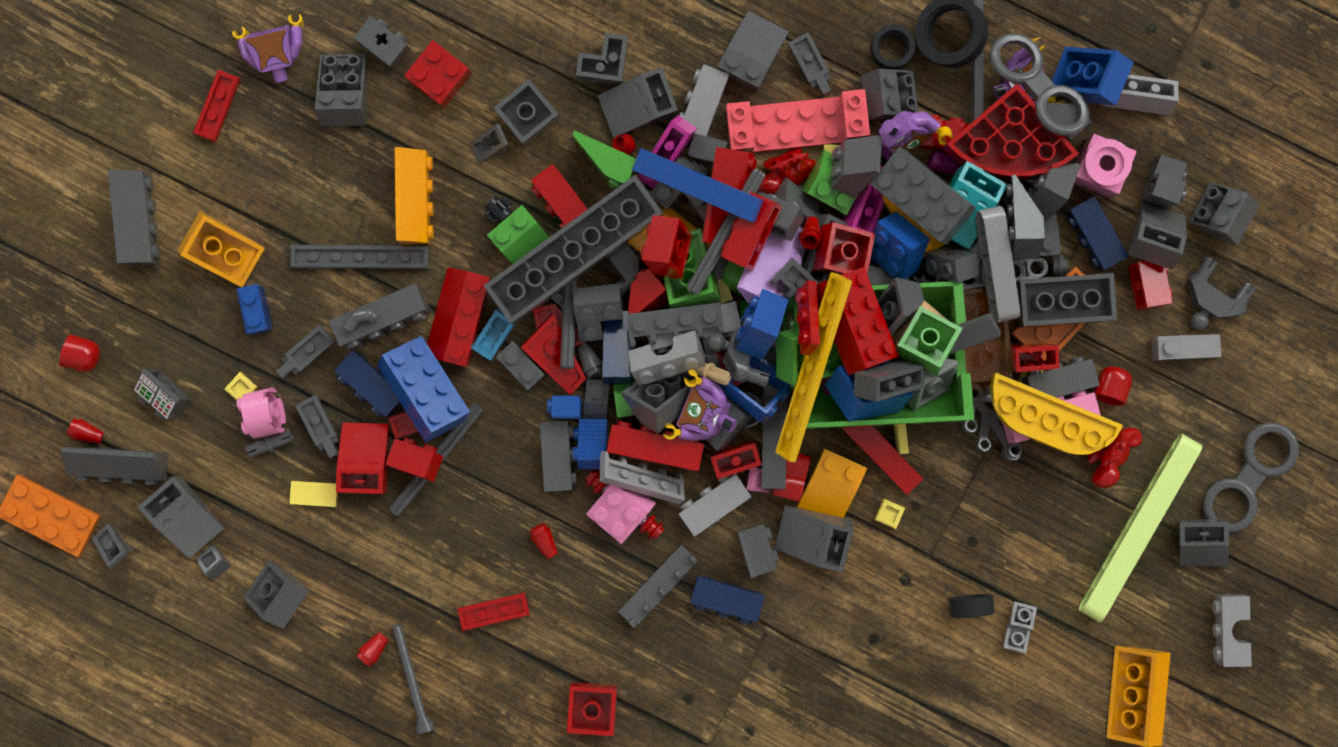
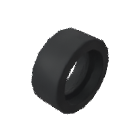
(894, 30)
(971, 606)

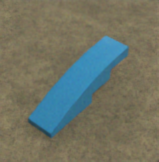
(493, 335)

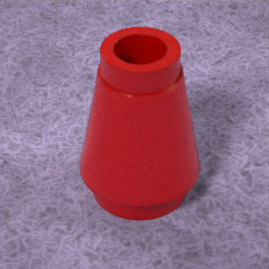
(810, 234)
(84, 431)
(543, 539)
(372, 649)

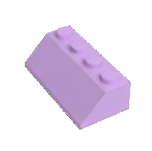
(772, 258)

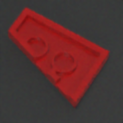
(545, 351)

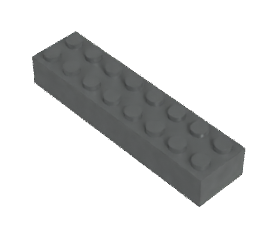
(573, 250)

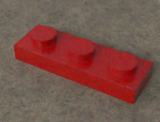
(808, 317)

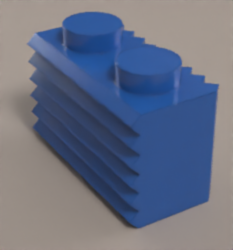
(254, 309)
(565, 407)
(592, 440)

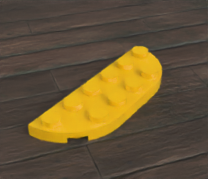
(1050, 418)

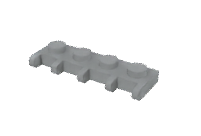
(641, 480)

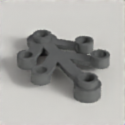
(989, 419)

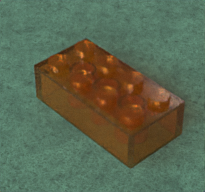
(991, 355)

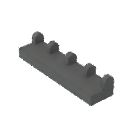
(658, 586)

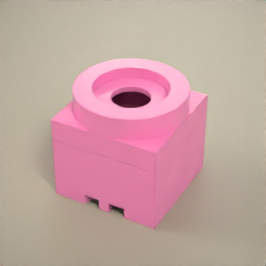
(1104, 165)

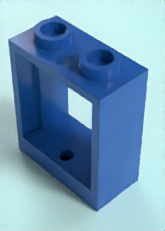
(749, 404)

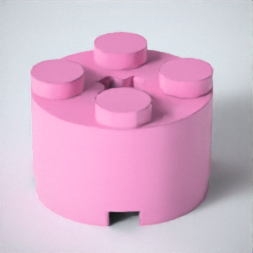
(261, 413)

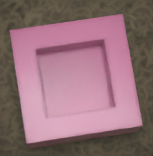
(755, 480)

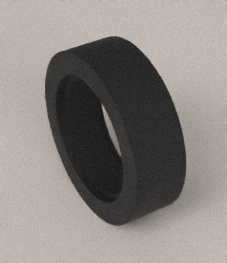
(967, 53)

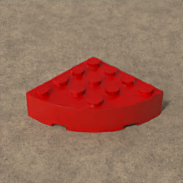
(1011, 140)

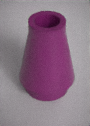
(942, 163)

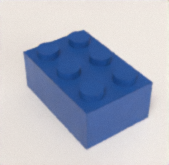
(1093, 73)
(856, 408)

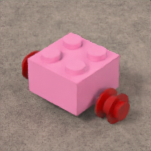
(621, 510)

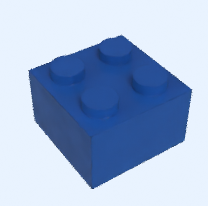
(898, 246)
(761, 324)

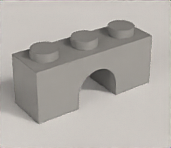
(684, 356)
(1228, 611)

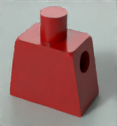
(1030, 357)

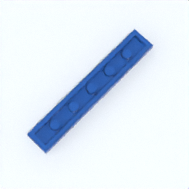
(698, 185)

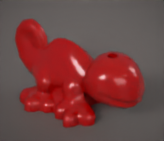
(788, 165)
(1113, 456)

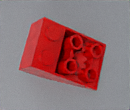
(363, 458)

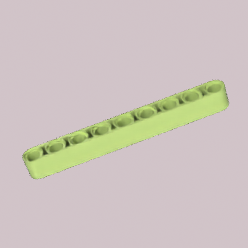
(1140, 527)

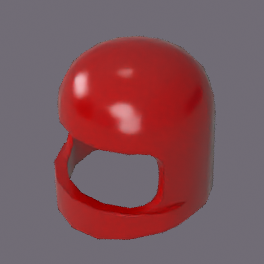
(79, 354)
(1113, 386)

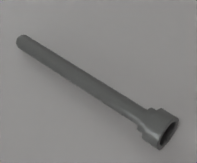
(423, 722)

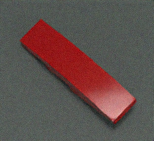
(884, 456)

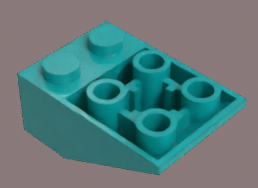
(979, 189)

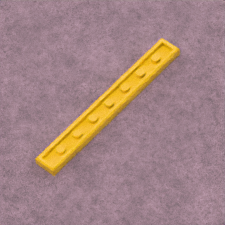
(813, 368)

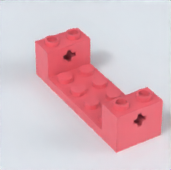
(797, 123)

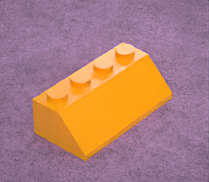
(413, 196)
(1138, 696)

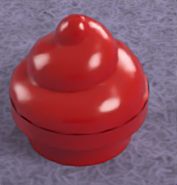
(624, 143)

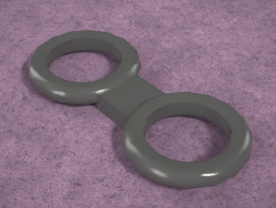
(1039, 85)
(1252, 474)

